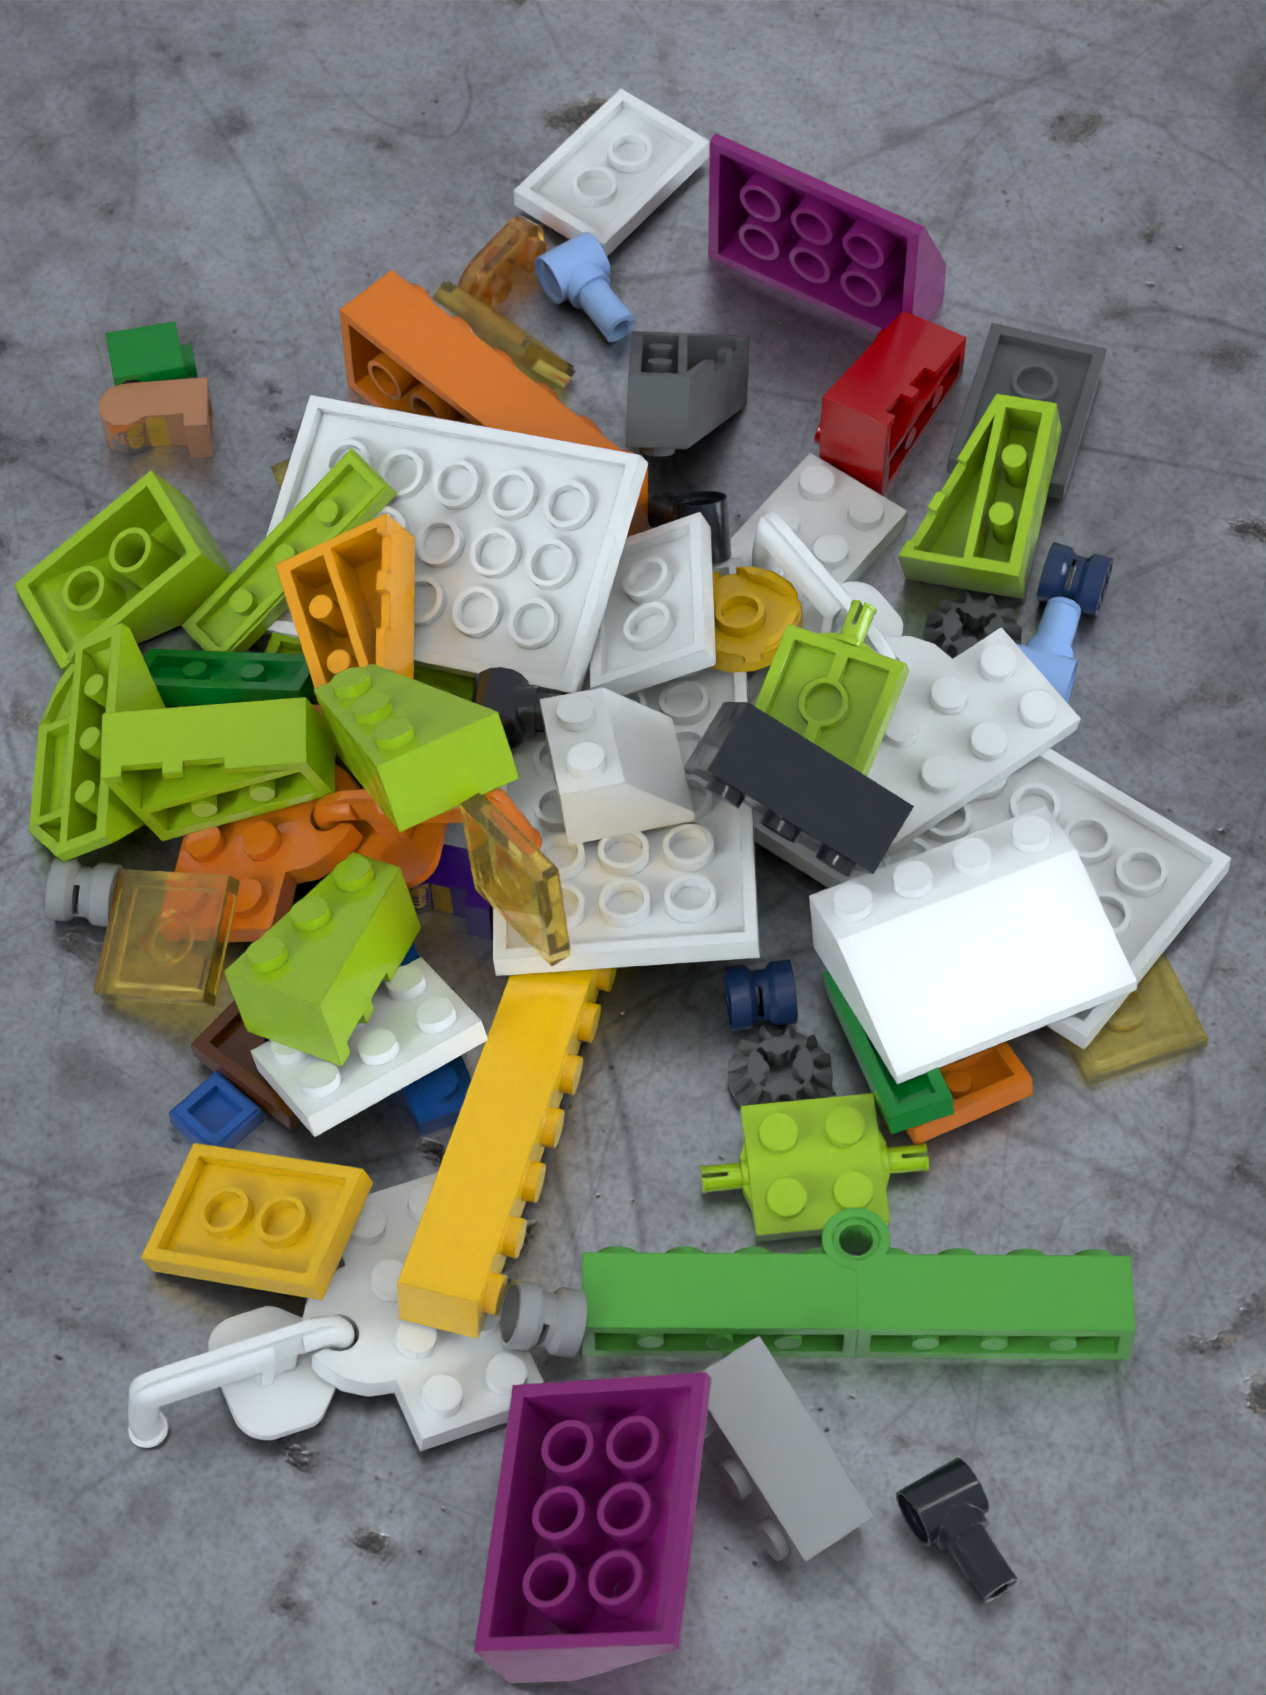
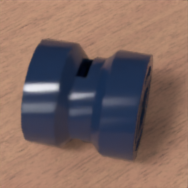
(1088, 582)
(775, 995)

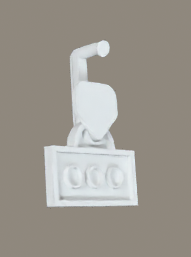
(956, 719)
(287, 1367)

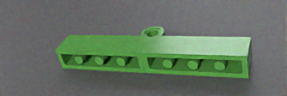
(859, 1304)

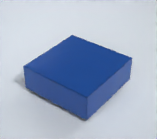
(216, 1114)

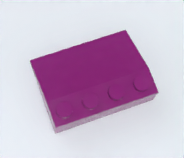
(818, 240)
(592, 1525)

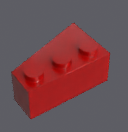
(889, 399)

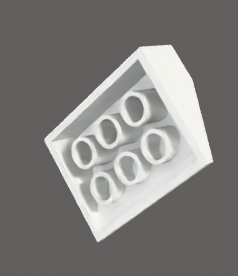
(970, 944)

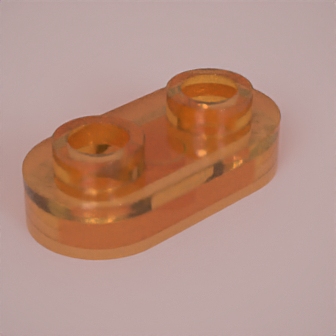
(504, 261)

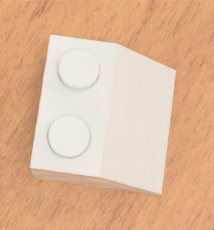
(614, 765)

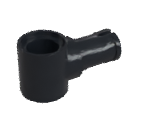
(712, 506)
(513, 700)
(950, 1511)

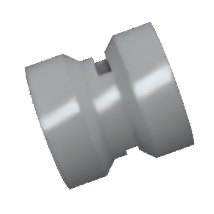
(80, 891)
(543, 1319)

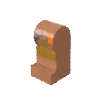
(159, 416)

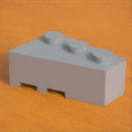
(777, 1458)

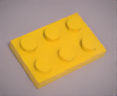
(257, 1220)

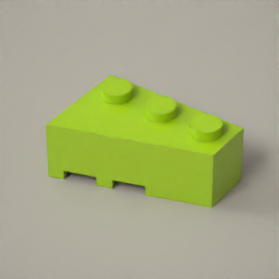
(992, 506)
(413, 743)
(216, 762)
(326, 958)

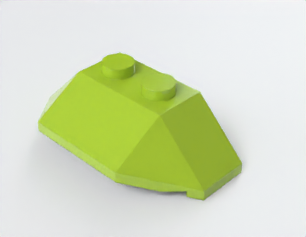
(70, 802)

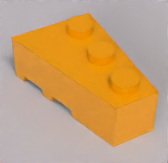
(354, 600)

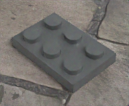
(1036, 369)

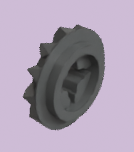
(945, 624)
(750, 1071)

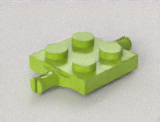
(835, 688)
(810, 1162)

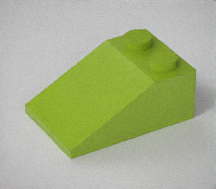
(132, 564)

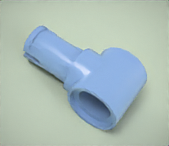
(581, 275)
(1051, 646)

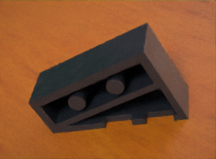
(798, 788)

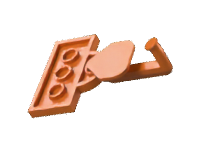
(309, 840)

